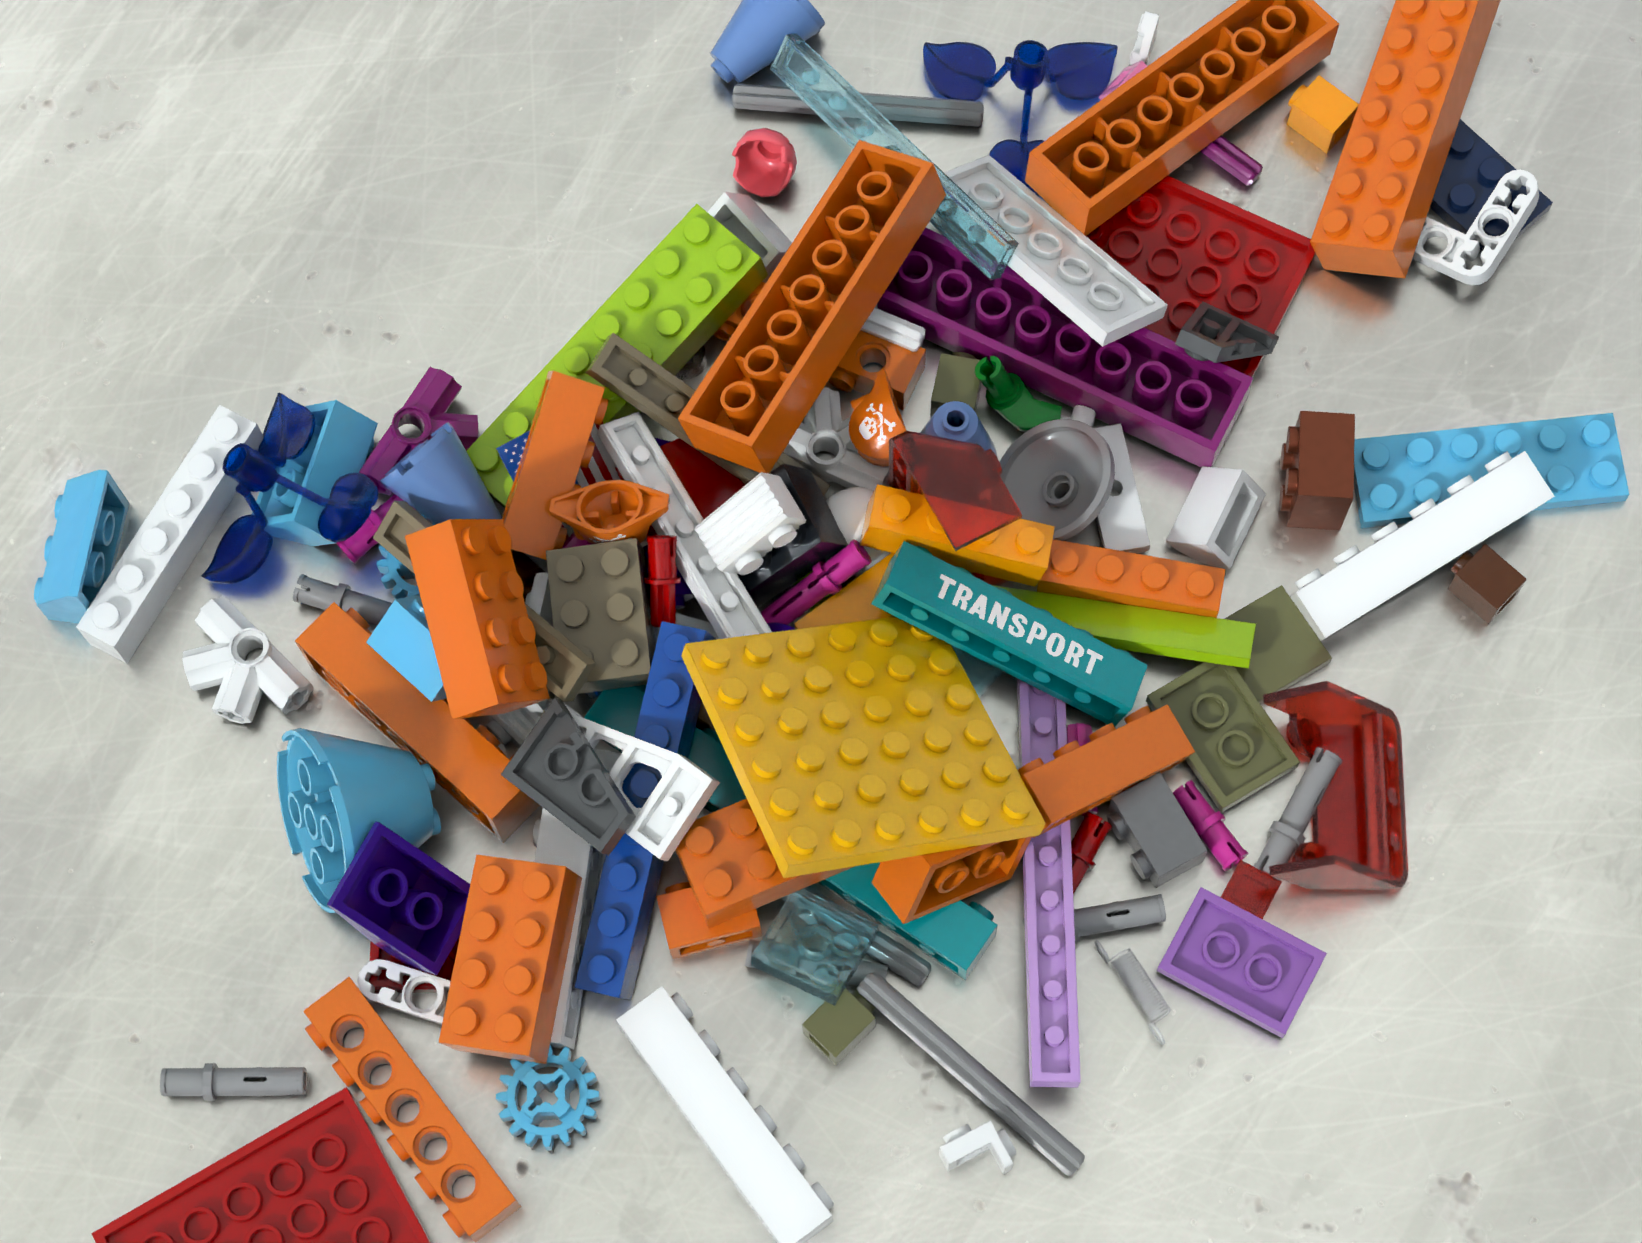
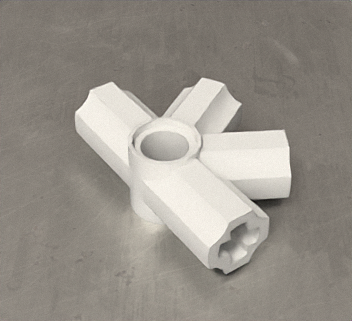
(826, 431)
(240, 679)

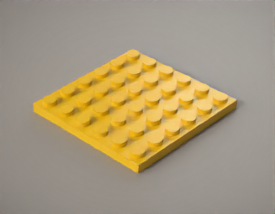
(859, 744)

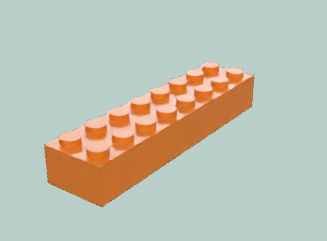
(1177, 107)
(1401, 135)
(812, 307)

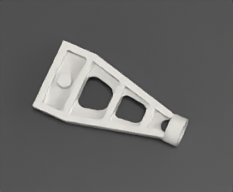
(674, 801)

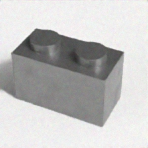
(1156, 830)

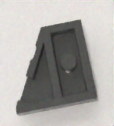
(1223, 337)

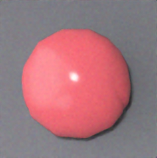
(764, 162)

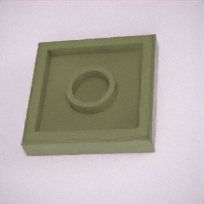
(1283, 644)

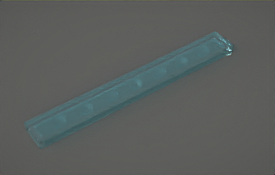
(857, 119)

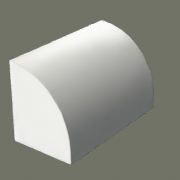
(753, 227)
(1216, 516)

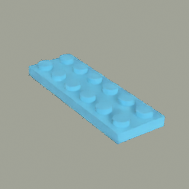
(1573, 455)

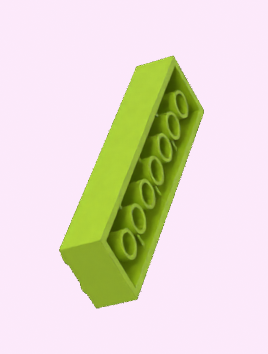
(660, 309)

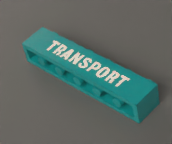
(1010, 634)

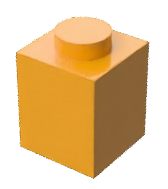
(1321, 113)

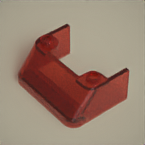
(958, 484)
(1362, 813)

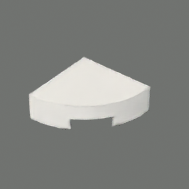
(1146, 37)

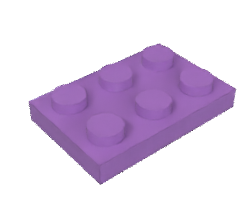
(1241, 962)

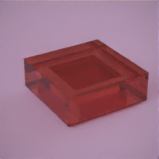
(1251, 889)

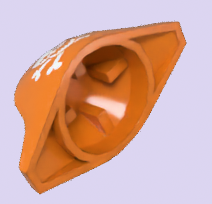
(875, 421)
(610, 510)

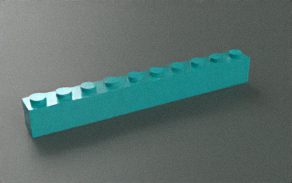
(951, 936)

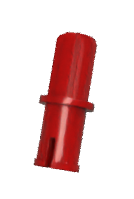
(662, 578)
(1086, 845)

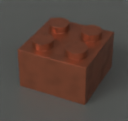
(1318, 470)

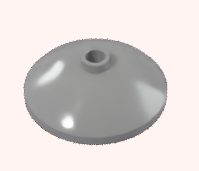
(1055, 460)

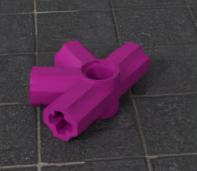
(427, 411)

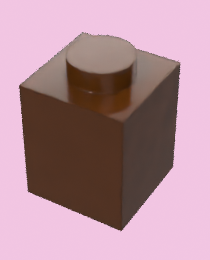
(1485, 582)

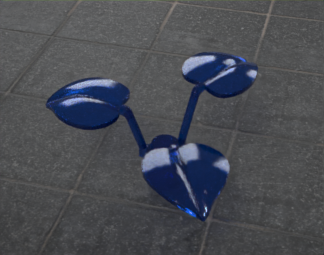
(964, 68)
(285, 437)

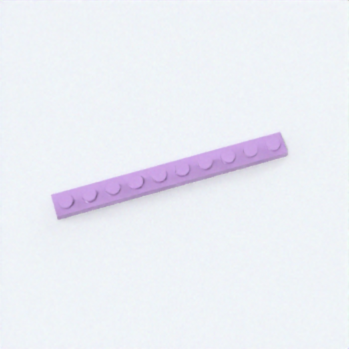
(1048, 912)

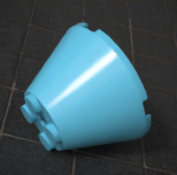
(335, 793)

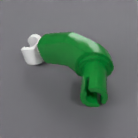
(1016, 404)

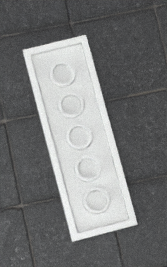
(1059, 257)

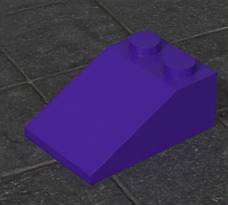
(402, 900)

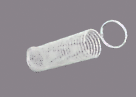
(1136, 986)

